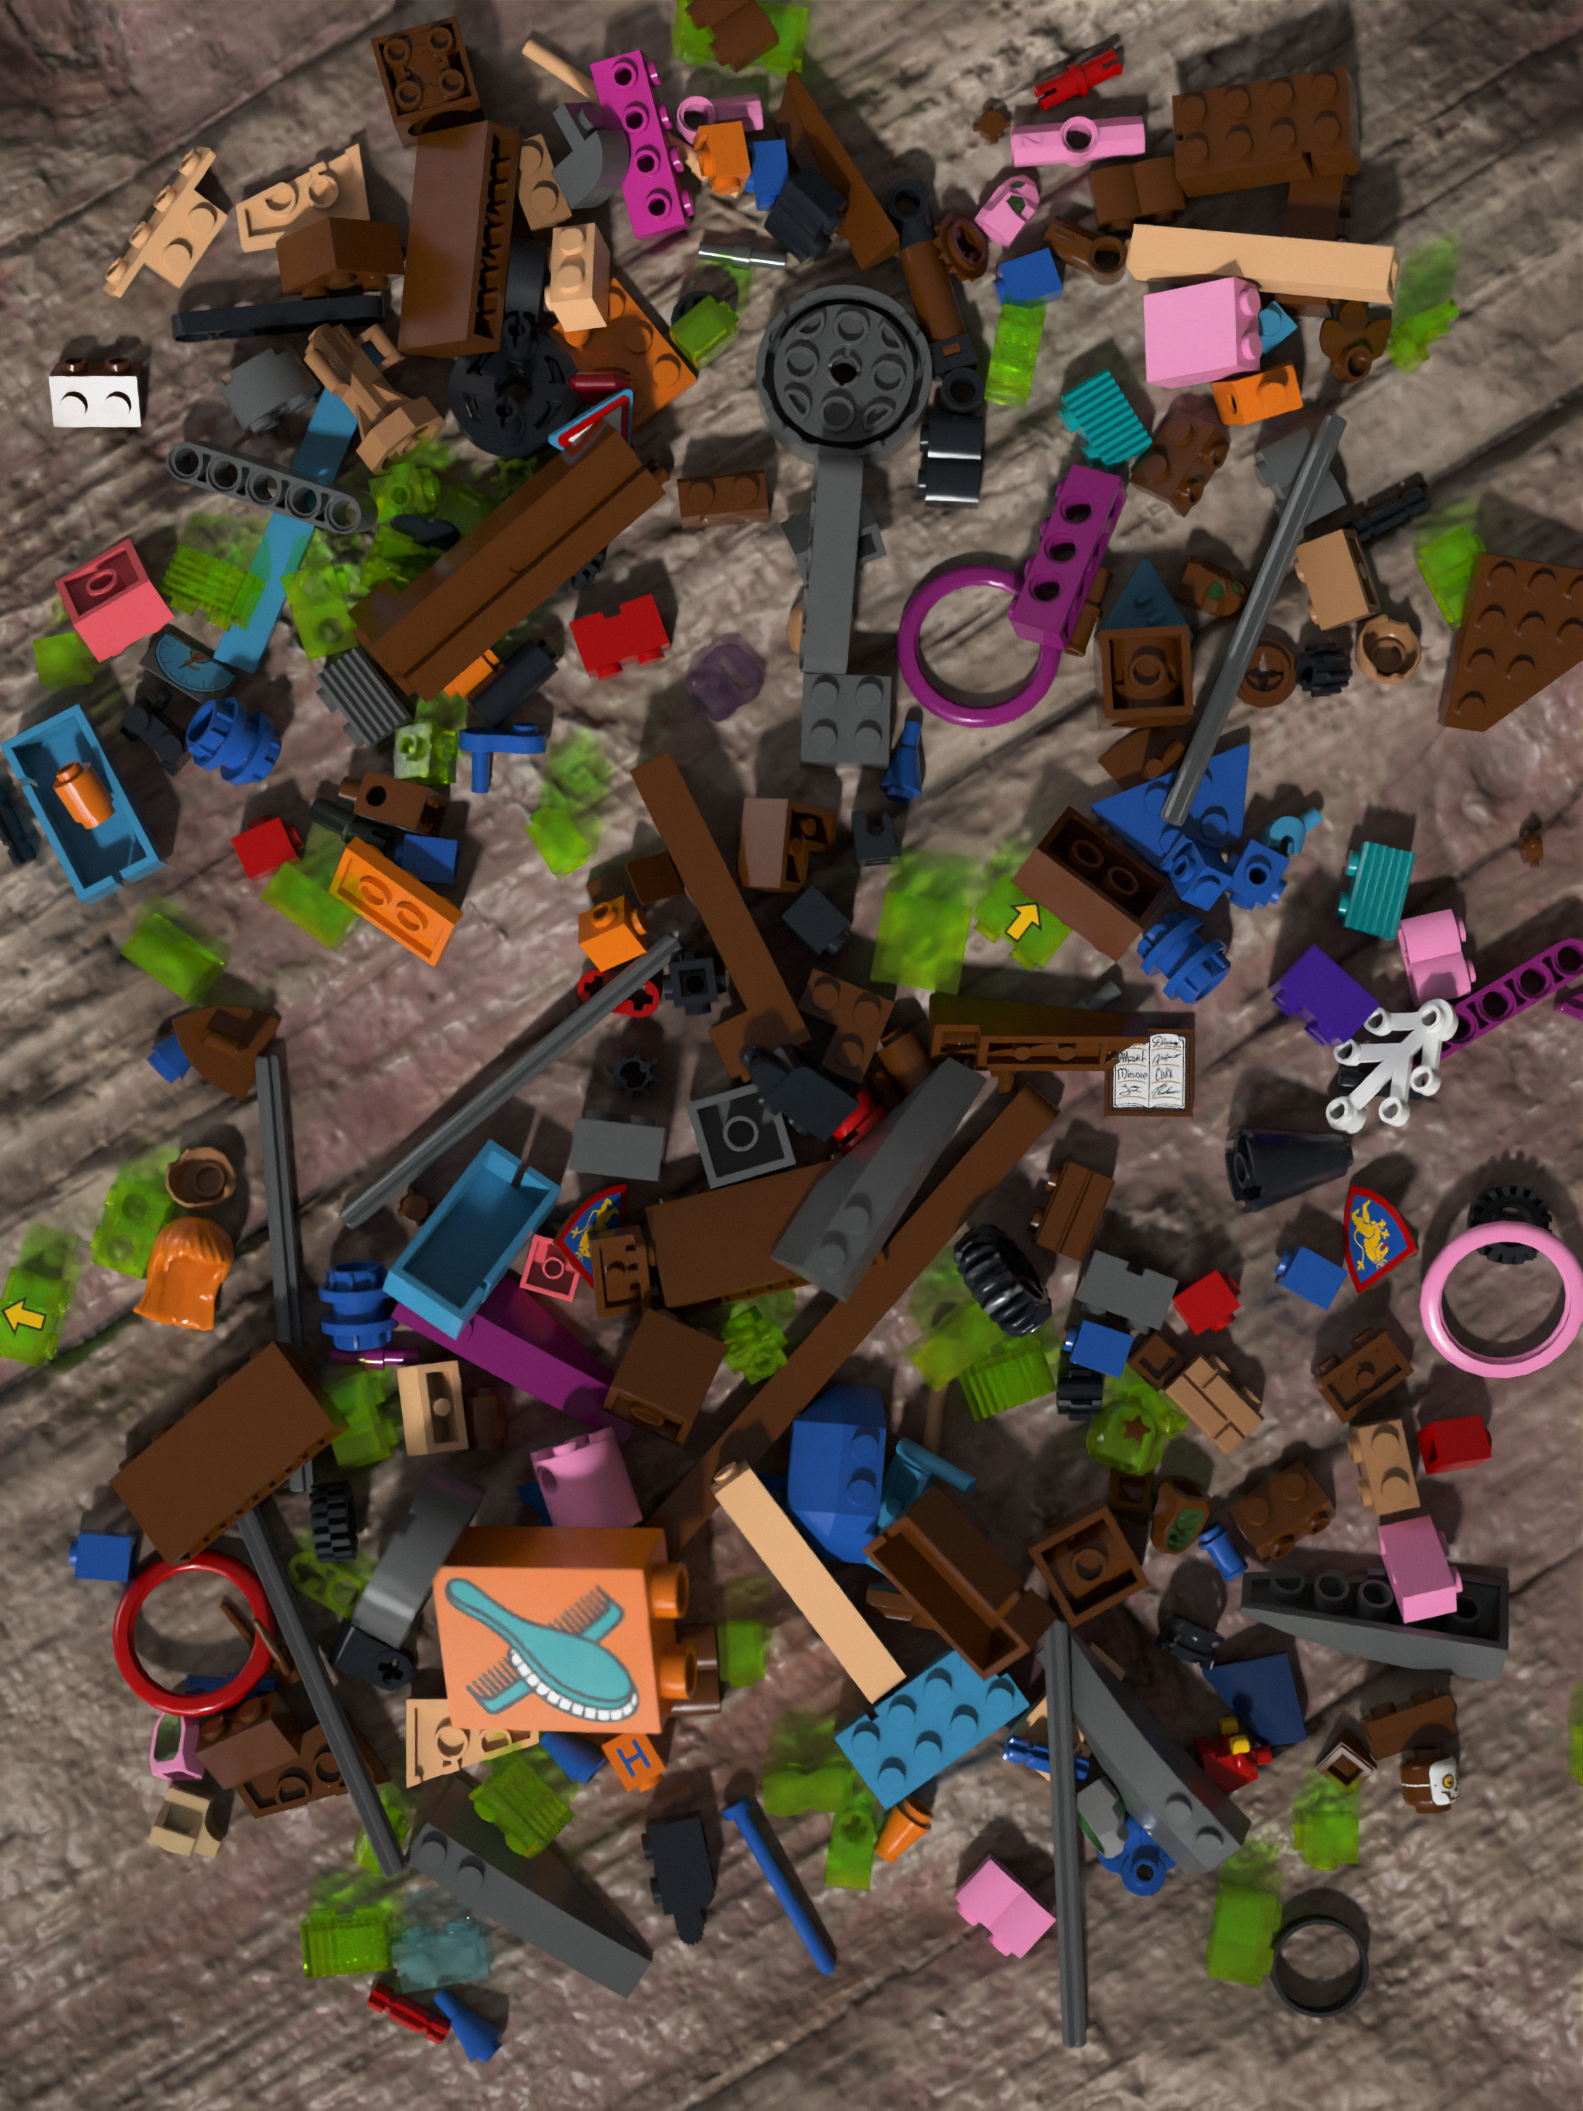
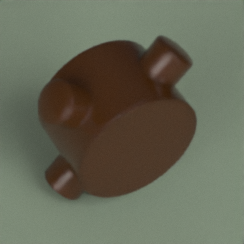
(991, 125)
(1531, 848)
(416, 1207)

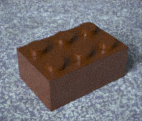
(1092, 884)

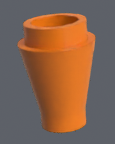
(904, 1826)

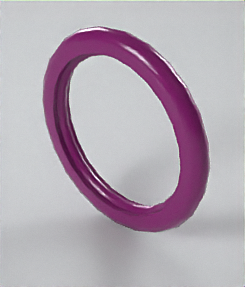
(912, 668)

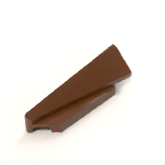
(814, 143)
(1030, 1034)

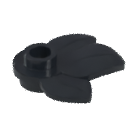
(433, 532)

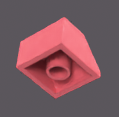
(114, 600)

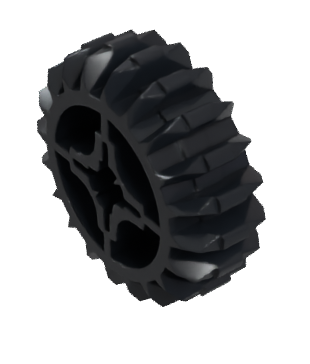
(1002, 1280)

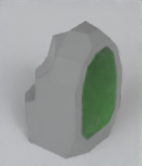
(1102, 1817)

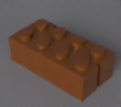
(1262, 129)
(960, 1583)

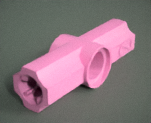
(1106, 138)

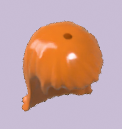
(186, 1272)

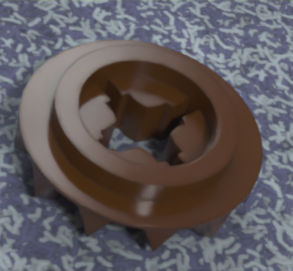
(957, 236)
(1278, 688)

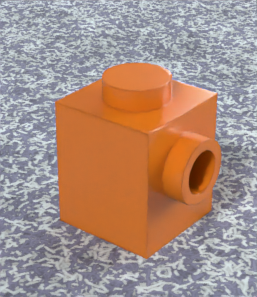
(613, 933)

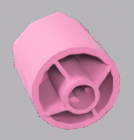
(587, 1482)

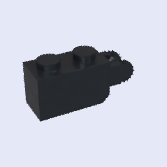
(799, 1088)
(682, 1870)

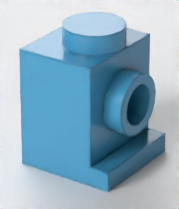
(1274, 329)

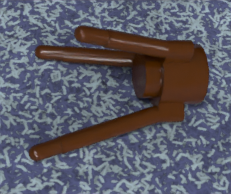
(282, 1662)

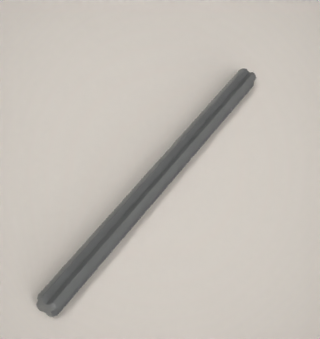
(1253, 619)
(511, 1081)
(281, 1222)
(322, 1694)
(1065, 1834)

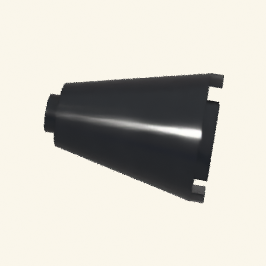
(1282, 1163)

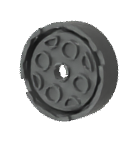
(863, 417)
(415, 1555)

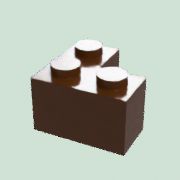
(338, 256)
(777, 843)
(855, 1015)

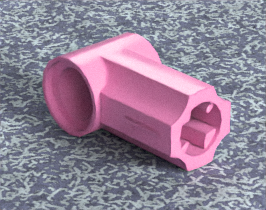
(720, 110)

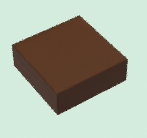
(1156, 1361)

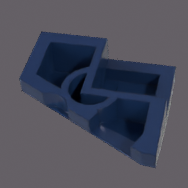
(1261, 1696)

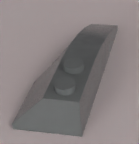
(874, 1183)
(1364, 1619)
(1150, 1769)
(525, 1895)

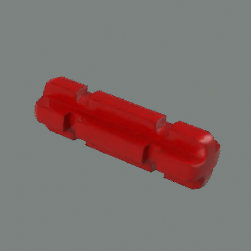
(409, 2013)

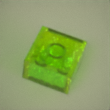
(920, 944)

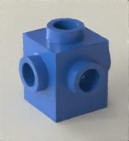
(1266, 865)

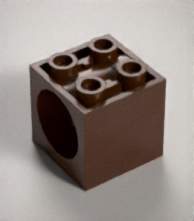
(427, 79)
(1143, 677)
(665, 1375)
(1086, 1562)

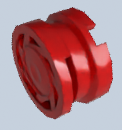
(860, 1122)

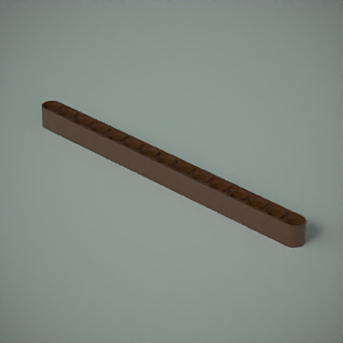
(850, 1322)

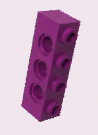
(1056, 619)

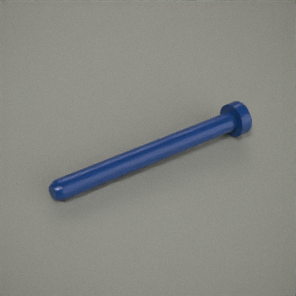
(739, 1812)

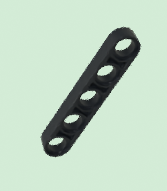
(276, 318)

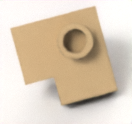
(187, 1822)

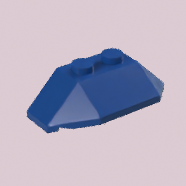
(838, 1471)

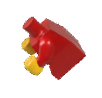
(1231, 1758)

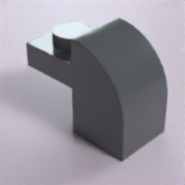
(597, 159)

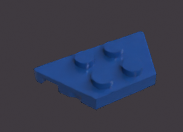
(1213, 816)

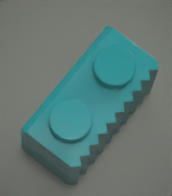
(1103, 422)
(1375, 890)

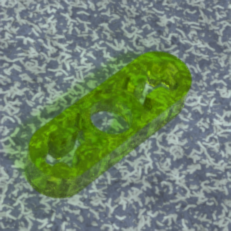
(311, 1586)

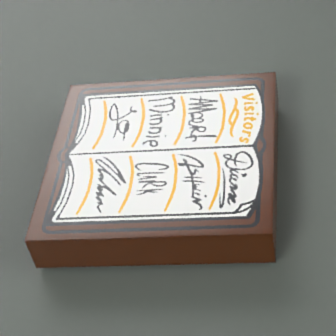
(1153, 1077)

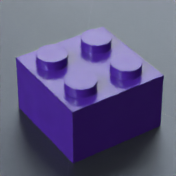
(1322, 997)

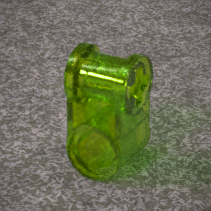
(850, 1854)

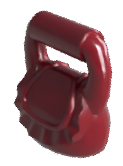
(601, 383)

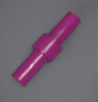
(376, 1358)

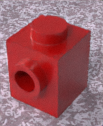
(267, 846)
(1207, 1302)
(1454, 1444)

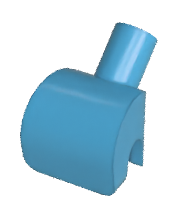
(1291, 830)

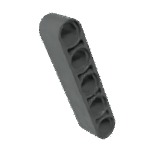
(253, 483)
(830, 564)

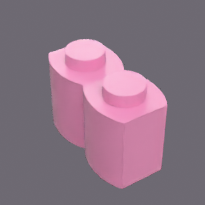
(1434, 957)
(1004, 1907)

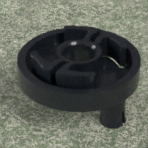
(511, 428)

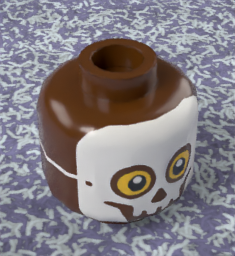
(1429, 1780)

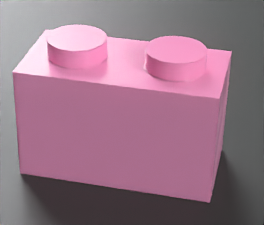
(1418, 1568)

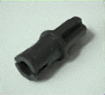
(350, 825)

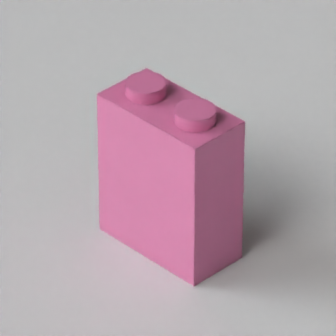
(1202, 333)

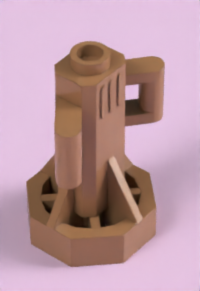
(389, 423)

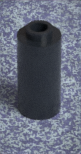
(514, 681)

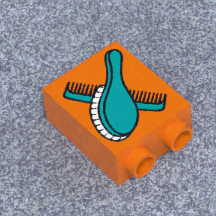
(563, 1629)

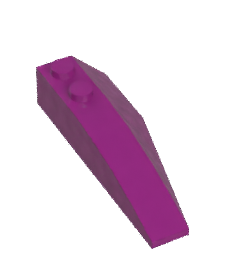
(531, 1351)

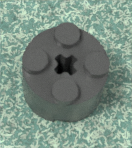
(269, 388)

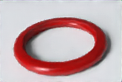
(203, 1703)

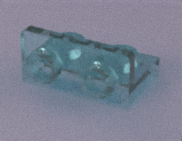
(441, 1955)

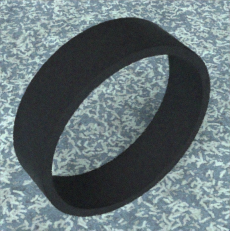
(1357, 1990)

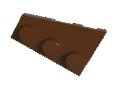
(307, 1777)

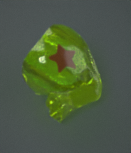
(1132, 1430)

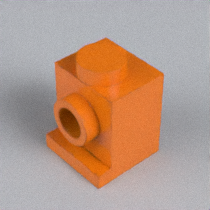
(723, 156)

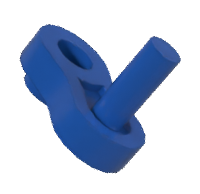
(521, 739)

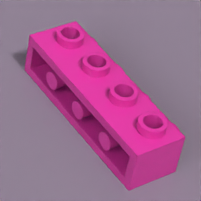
(652, 182)

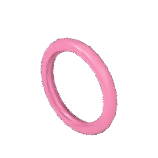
(1472, 1239)

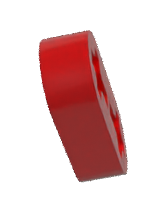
(626, 1007)

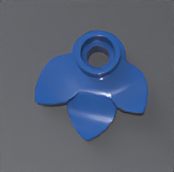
(1137, 1851)

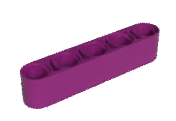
(1511, 994)

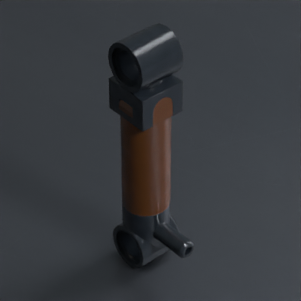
(934, 299)

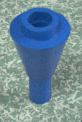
(903, 775)
(475, 2034)

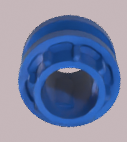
(227, 737)
(1183, 957)
(358, 1305)

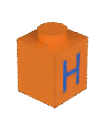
(635, 1759)

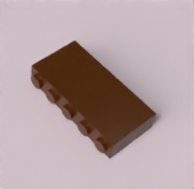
(459, 241)
(721, 1241)
(228, 1452)

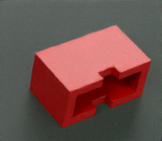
(621, 639)

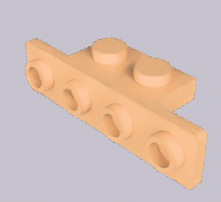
(175, 232)

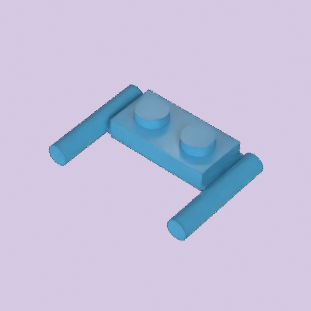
(911, 1476)

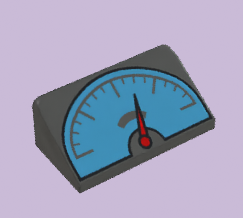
(188, 669)

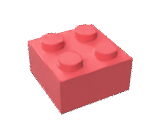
(549, 1271)

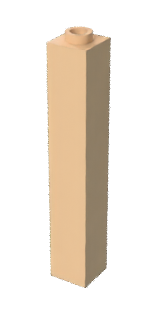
(1271, 262)
(807, 1580)

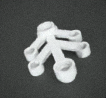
(1395, 1064)

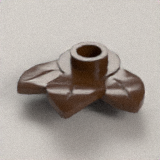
(1353, 340)

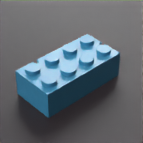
(95, 856)
(471, 1240)
(927, 1724)

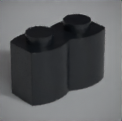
(806, 215)
(952, 462)

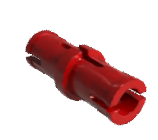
(1077, 79)

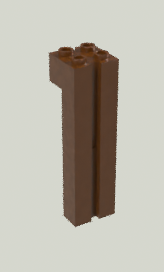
(506, 563)
(770, 1009)

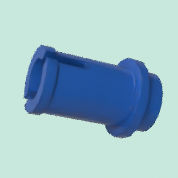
(1222, 1550)

